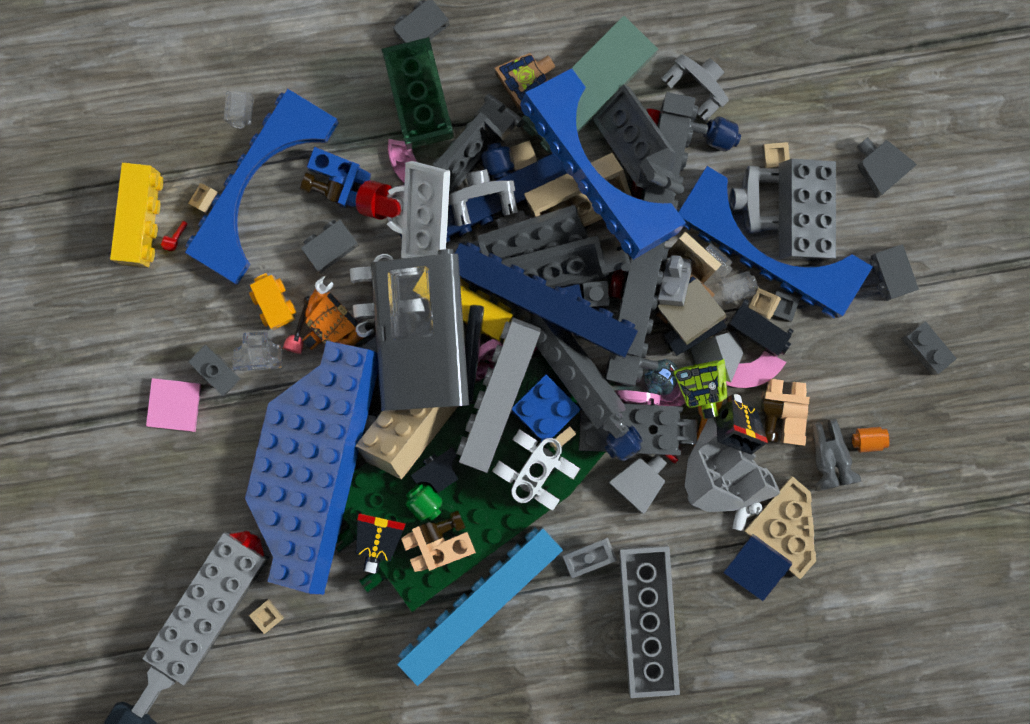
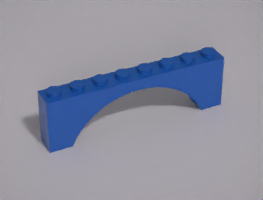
(290, 124)
(634, 222)
(826, 286)

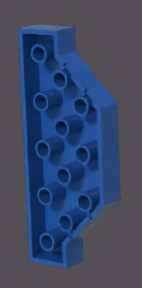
(309, 464)

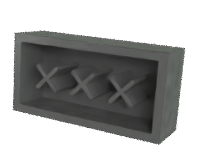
(807, 209)

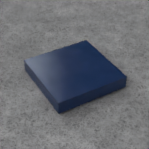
(758, 567)

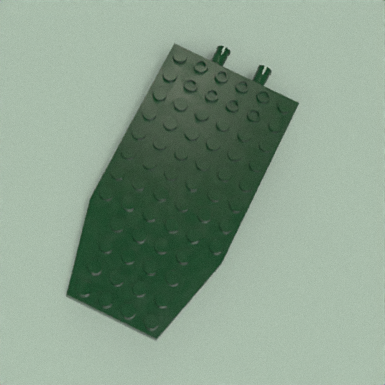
(481, 498)

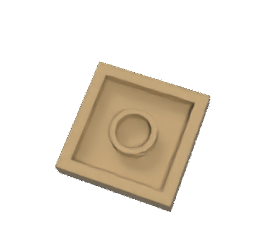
(703, 262)

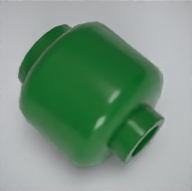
(424, 502)

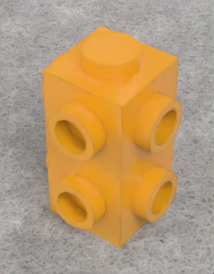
(268, 293)

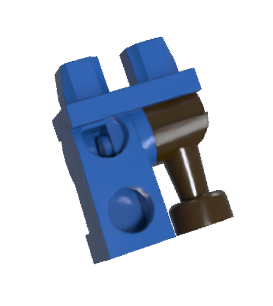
(341, 174)

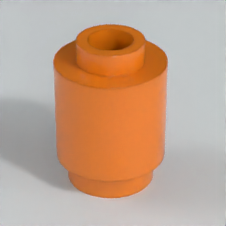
(870, 439)

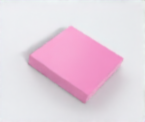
(173, 405)

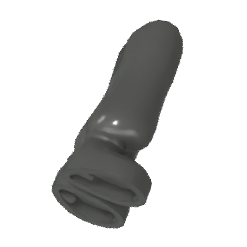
(832, 454)

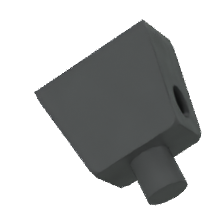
(883, 165)

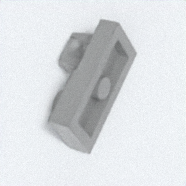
(675, 281)
(589, 557)

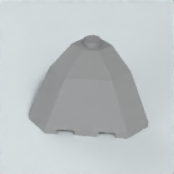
(725, 477)

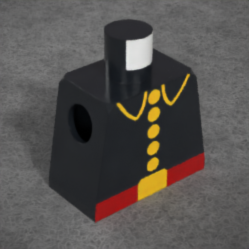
(740, 426)
(377, 540)

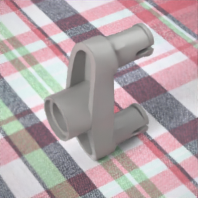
(706, 76)
(478, 186)
(748, 199)

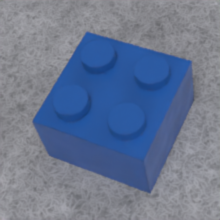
(545, 409)

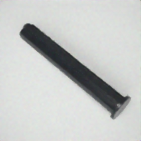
(472, 346)

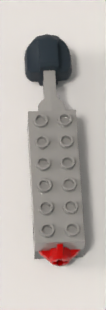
(197, 621)

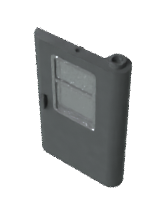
(420, 332)

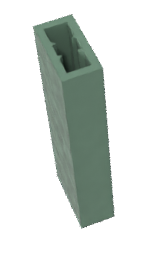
(604, 70)

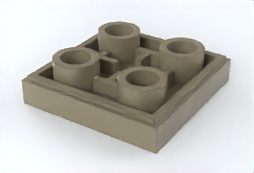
(697, 314)

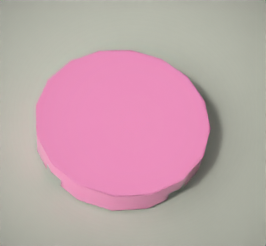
(636, 397)

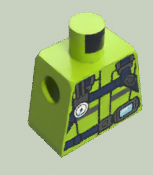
(703, 385)

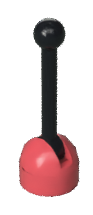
(293, 342)

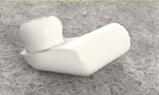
(742, 514)

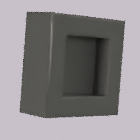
(786, 307)

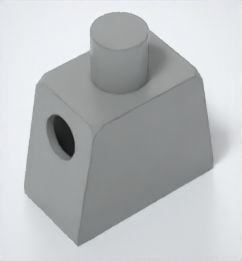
(640, 482)

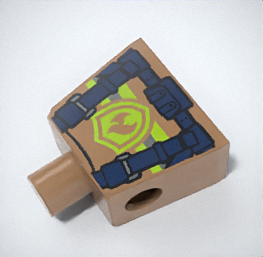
(523, 75)

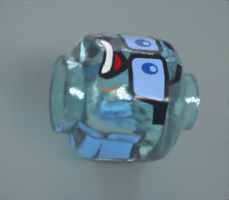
(661, 380)

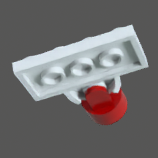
(412, 209)

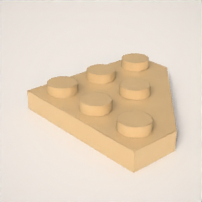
(788, 526)

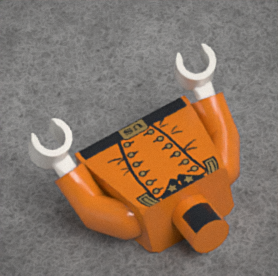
(331, 320)

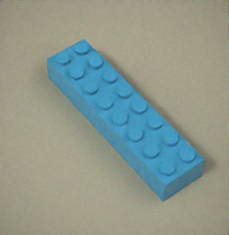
(479, 606)

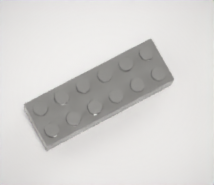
(500, 393)
(649, 621)

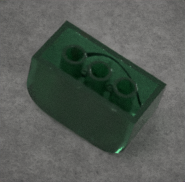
(418, 93)

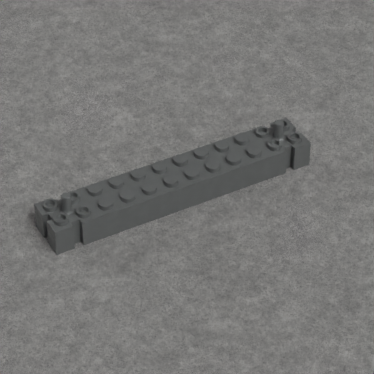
(638, 296)

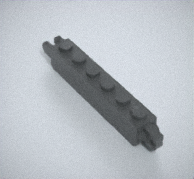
(578, 374)

